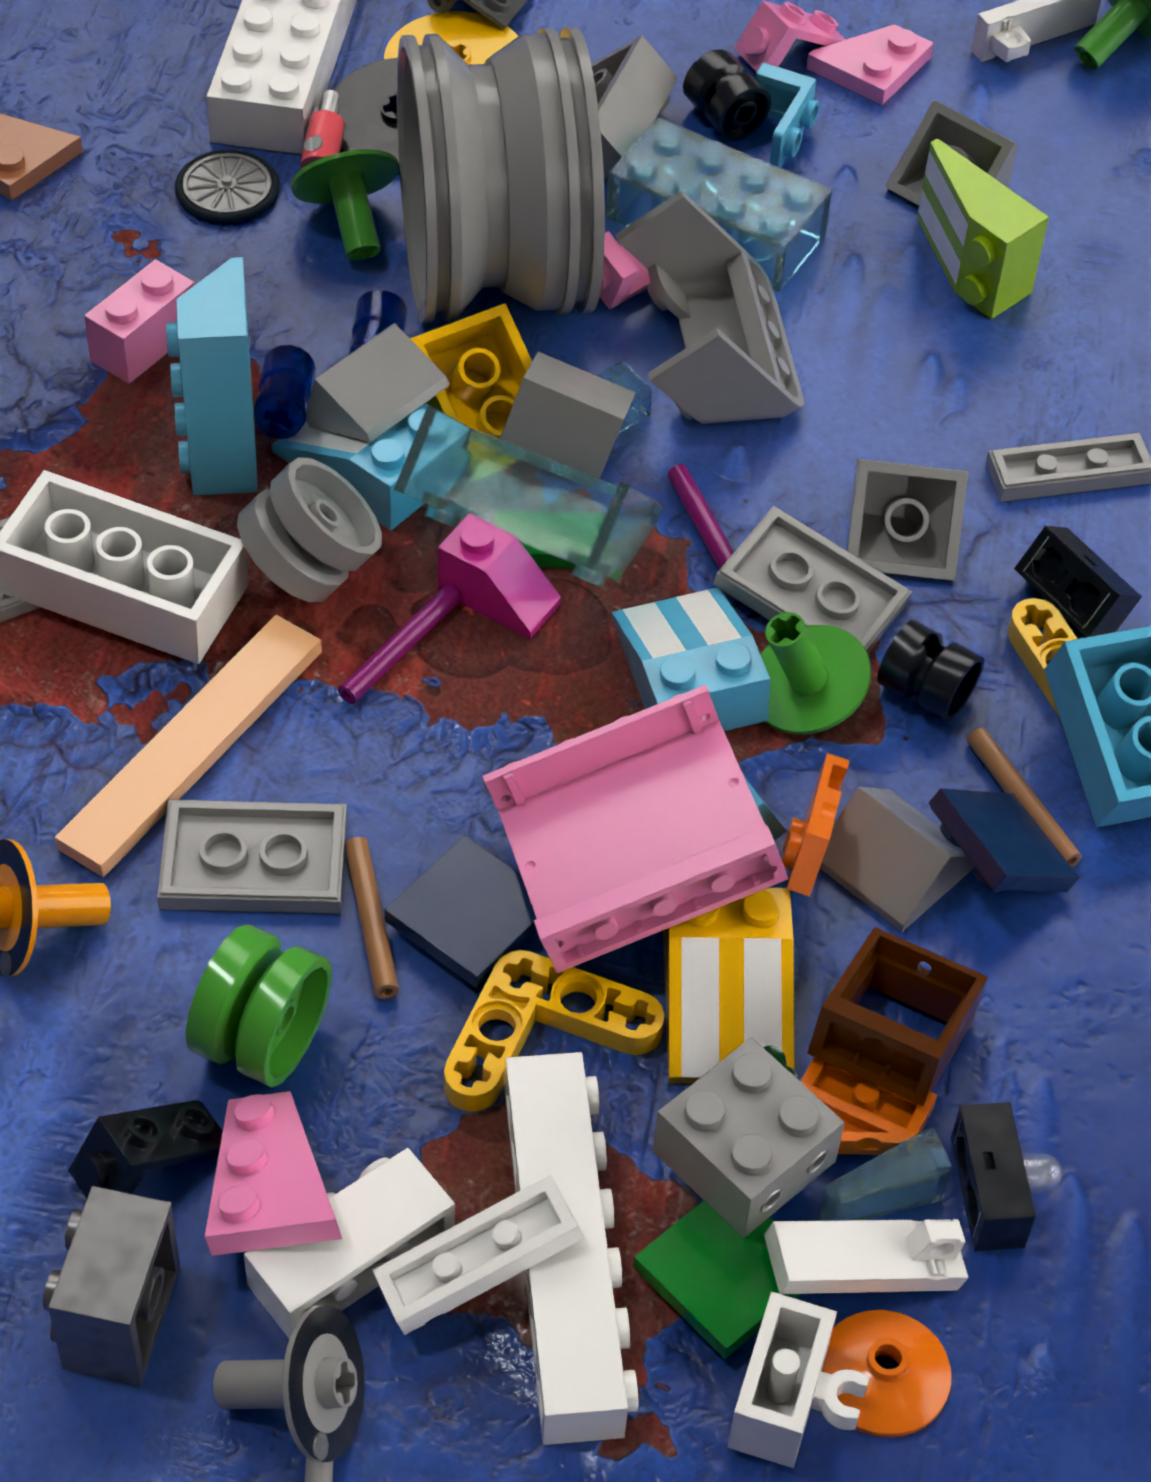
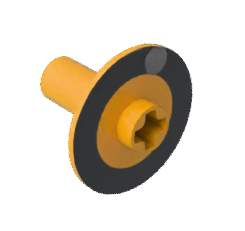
(34, 906)

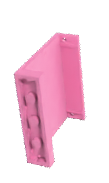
(633, 829)

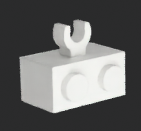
(788, 1382)

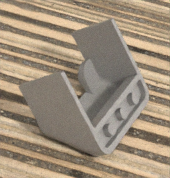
(728, 316)

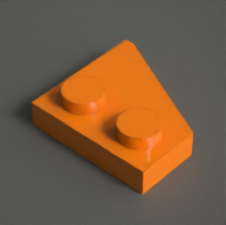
(809, 838)
(871, 1114)

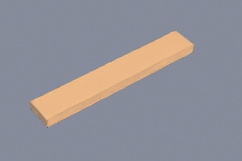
(187, 746)

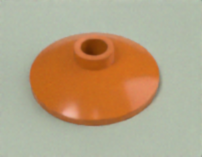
(897, 1398)

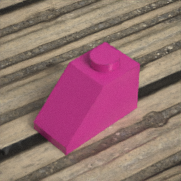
(496, 576)

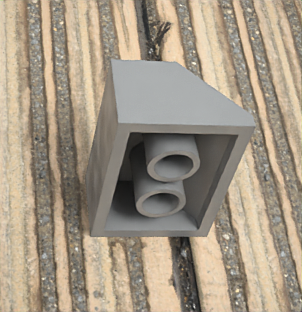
(630, 94)

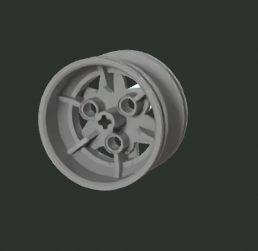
(501, 174)

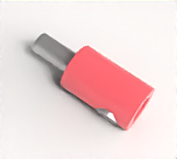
(323, 130)

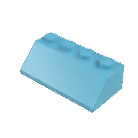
(214, 383)

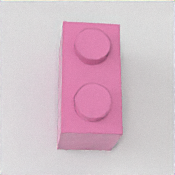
(129, 326)

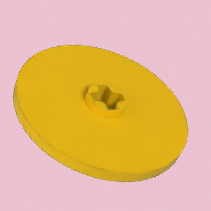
(465, 32)

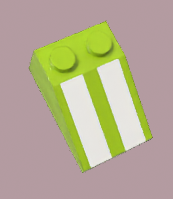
(979, 231)

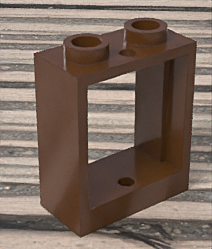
(880, 1047)

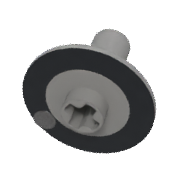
(314, 1384)

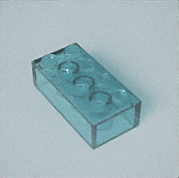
(758, 204)

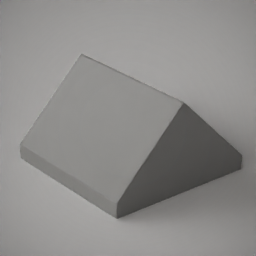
(967, 137)
(374, 387)
(567, 415)
(892, 856)

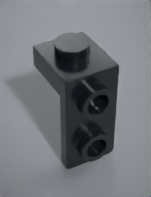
(144, 1139)

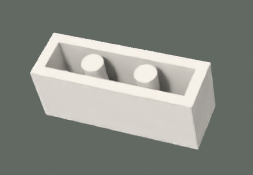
(379, 1218)

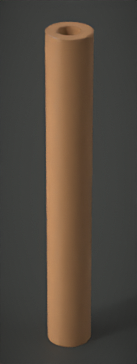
(1012, 782)
(371, 918)

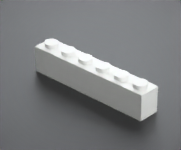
(571, 1294)

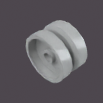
(309, 530)

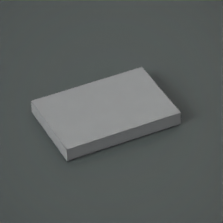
(801, 572)
(253, 856)

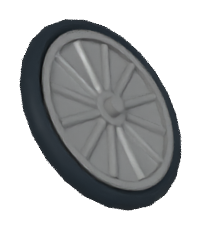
(227, 186)

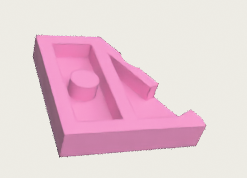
(872, 62)

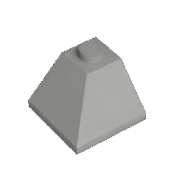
(907, 518)

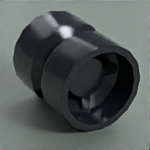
(726, 94)
(926, 668)

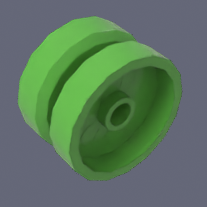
(258, 1005)

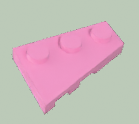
(266, 1181)

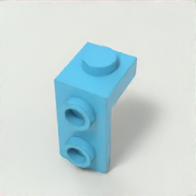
(792, 104)

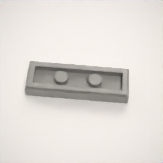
(1069, 467)

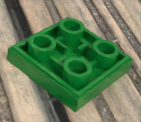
(712, 1276)

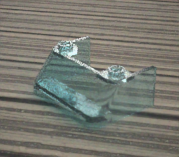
(527, 496)

